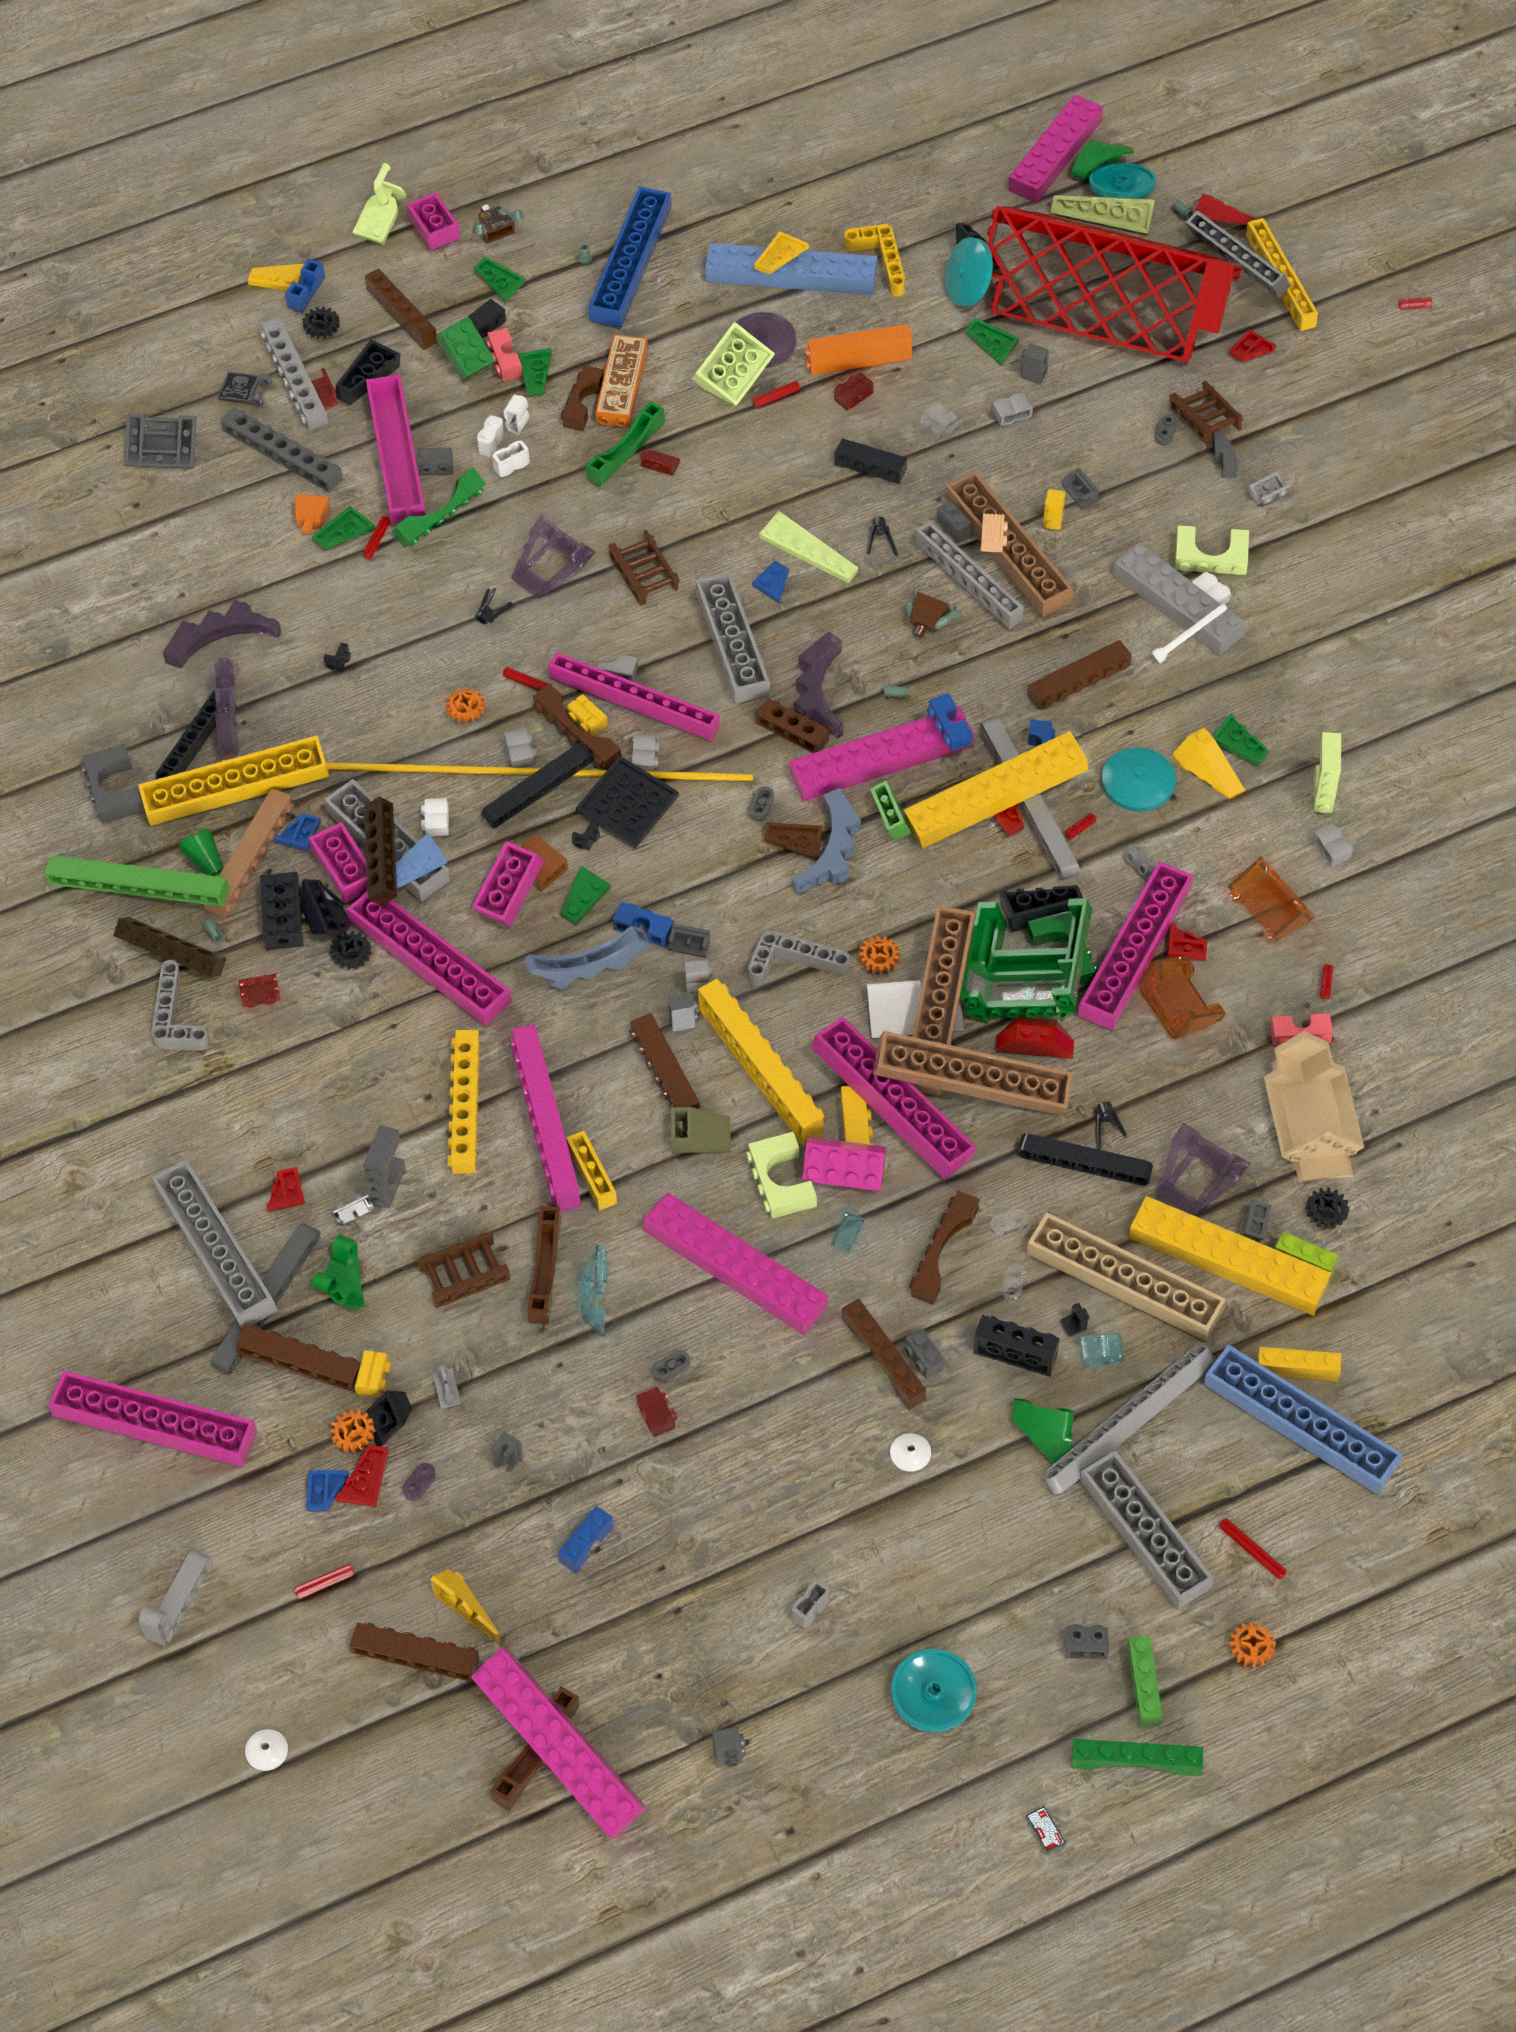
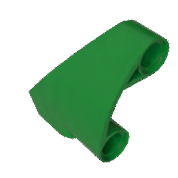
(1094, 154)
(342, 1274)
(1045, 1427)

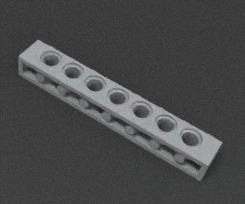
(294, 374)
(969, 575)

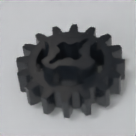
(321, 322)
(350, 949)
(1327, 1209)

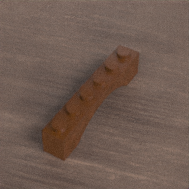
(549, 703)
(960, 1215)
(545, 1264)
(870, 1333)
(520, 1772)

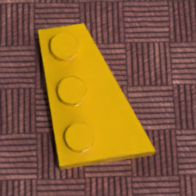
(780, 252)
(275, 276)

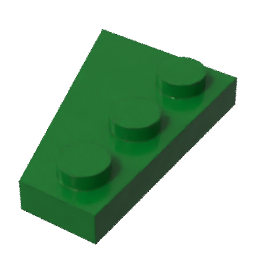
(498, 278)
(992, 340)
(535, 370)
(343, 528)
(1237, 740)
(583, 895)

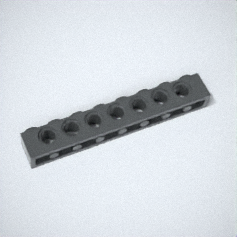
(1238, 253)
(281, 449)

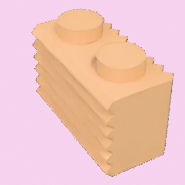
(992, 533)

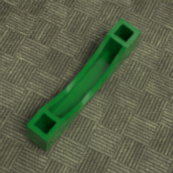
(604, 465)
(413, 526)
(1171, 1758)

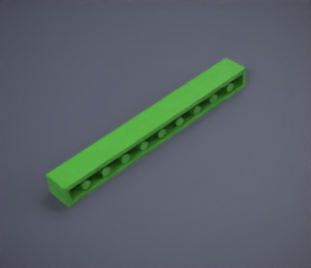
(137, 880)

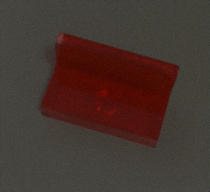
(325, 390)
(659, 462)

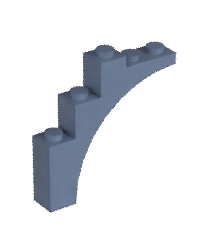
(841, 846)
(587, 964)

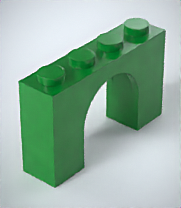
(1058, 928)

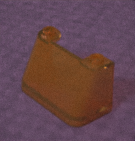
(1270, 900)
(1175, 999)

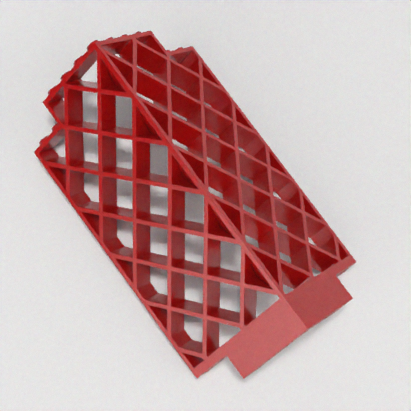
(1209, 307)

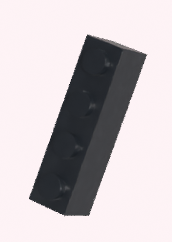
(488, 317)
(870, 461)

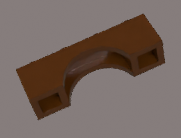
(588, 383)

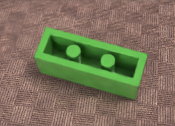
(890, 810)

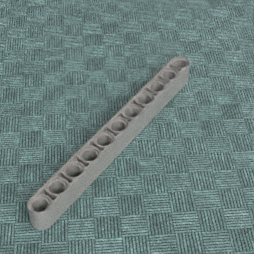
(1034, 807)
(1129, 1418)

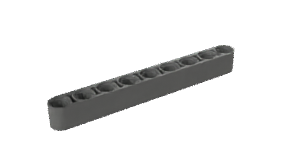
(276, 1282)

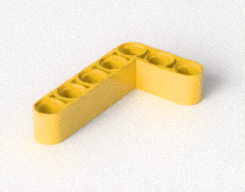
(883, 238)

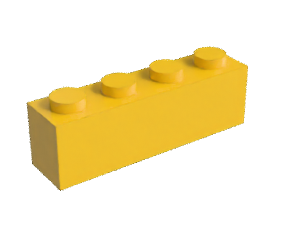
(855, 1117)
(591, 1170)
(1301, 1363)

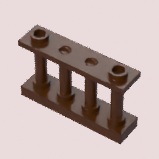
(1197, 423)
(633, 579)
(472, 1285)

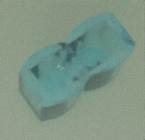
(1102, 1350)

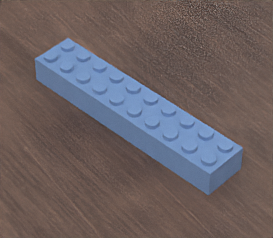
(806, 272)
(1303, 1419)

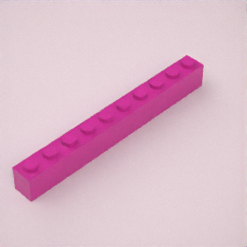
(634, 696)

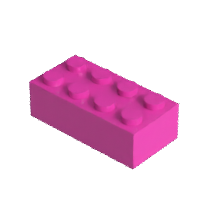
(341, 861)
(508, 884)
(844, 1163)

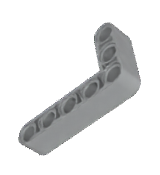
(795, 954)
(167, 1012)
(161, 1623)

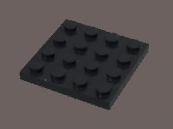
(627, 802)

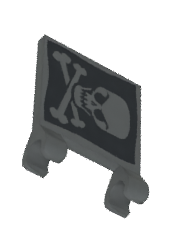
(241, 388)

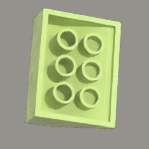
(733, 365)

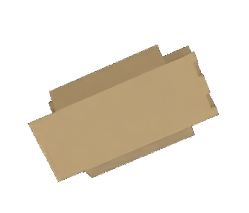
(1313, 1109)

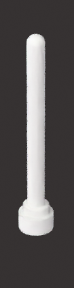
(1161, 653)

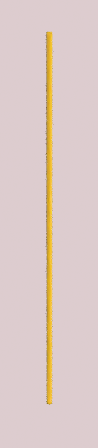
(525, 771)

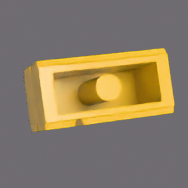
(1054, 509)
(587, 715)
(372, 1374)

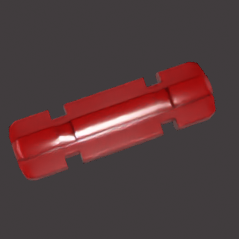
(1415, 303)
(1080, 826)
(1326, 981)

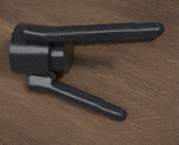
(879, 528)
(484, 613)
(1107, 1114)

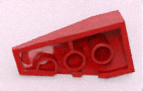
(1218, 211)

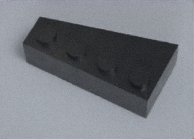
(371, 363)
(1030, 905)

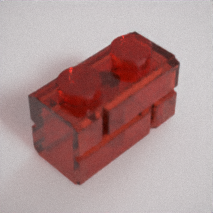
(853, 391)
(259, 990)
(656, 1411)

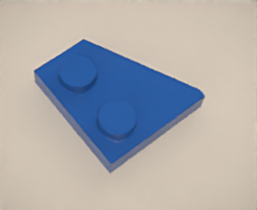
(772, 581)
(298, 832)
(323, 1488)

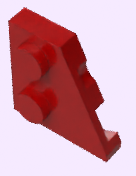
(1251, 346)
(1186, 944)
(286, 1190)

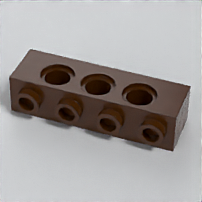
(798, 734)

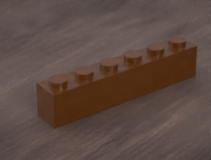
(401, 309)
(1079, 675)
(662, 1062)
(298, 1357)
(414, 1652)

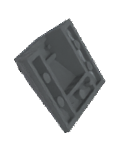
(160, 441)

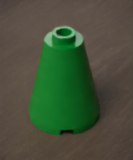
(202, 852)

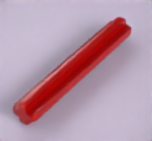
(1253, 1548)

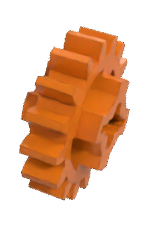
(465, 705)
(879, 955)
(357, 1437)
(1244, 1649)

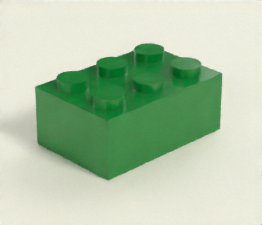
(465, 349)

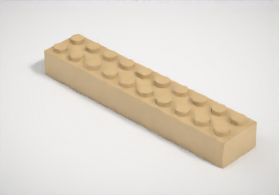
(1126, 1276)

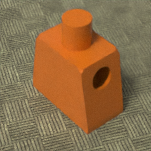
(311, 511)

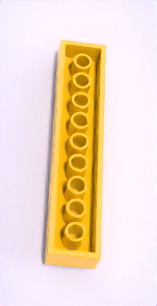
(233, 780)
(996, 789)
(761, 1062)
(1229, 1255)

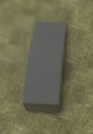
(1224, 454)

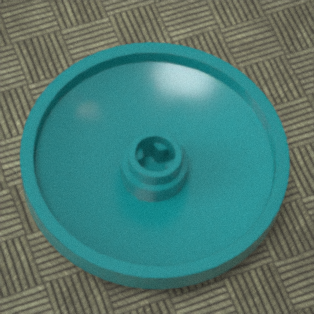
(1122, 181)
(968, 272)
(1138, 779)
(934, 1690)

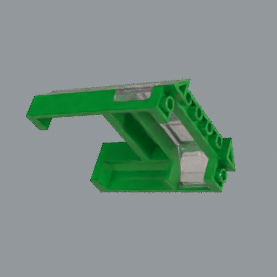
(1022, 980)

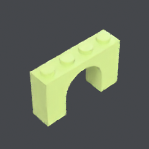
(1192, 559)
(1327, 773)
(779, 1199)

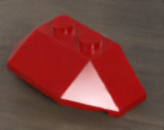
(1035, 1037)

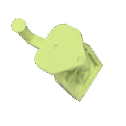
(379, 210)

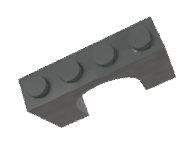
(110, 804)
(383, 1169)

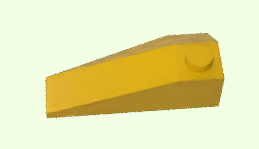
(1205, 759)
(456, 1594)

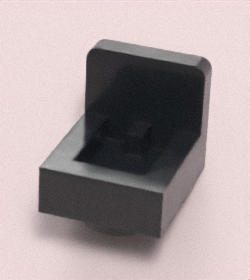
(339, 660)
(588, 838)
(1077, 1321)

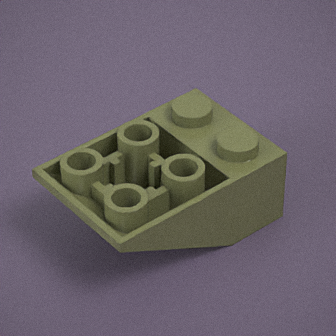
(699, 1131)

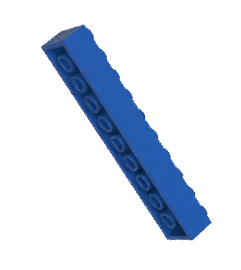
(630, 257)

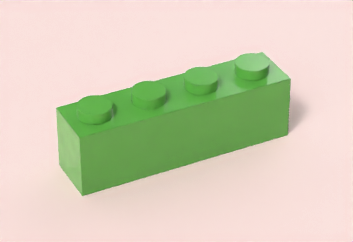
(1144, 1681)

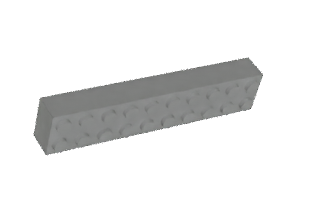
(214, 1244)

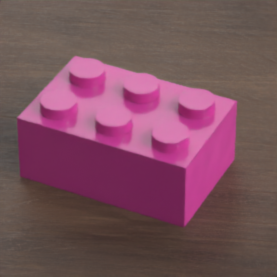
(433, 221)

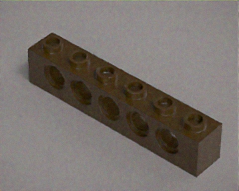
(380, 851)
(169, 946)

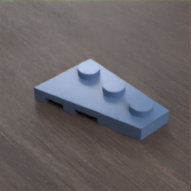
(419, 861)

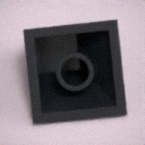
(389, 1415)

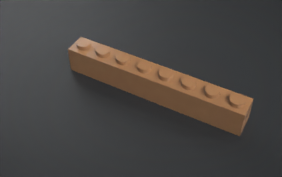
(252, 848)

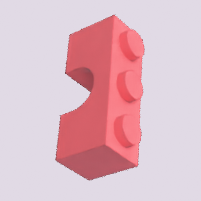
(507, 365)
(1283, 1028)

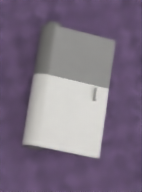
(895, 1007)

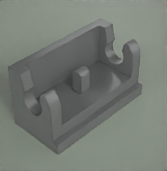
(1080, 488)
(689, 940)
(1255, 1220)
(507, 1449)

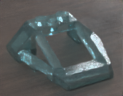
(596, 1273)

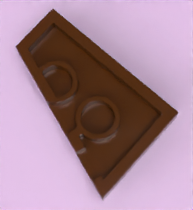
(795, 837)

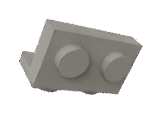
(1268, 488)

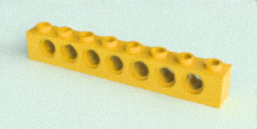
(1295, 296)
(464, 1162)

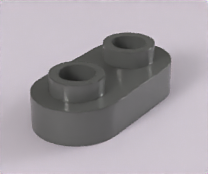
(1165, 430)
(760, 804)
(670, 1366)

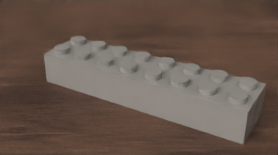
(1177, 598)
(732, 638)
(348, 805)
(1146, 1530)

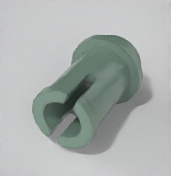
(1183, 210)
(584, 257)
(895, 691)
(211, 926)

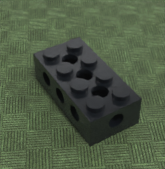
(281, 910)
(1015, 1351)

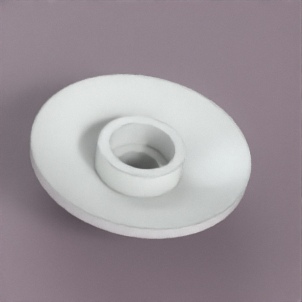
(910, 1460)
(270, 1758)

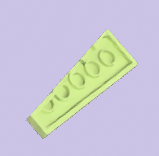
(1116, 212)
(800, 543)

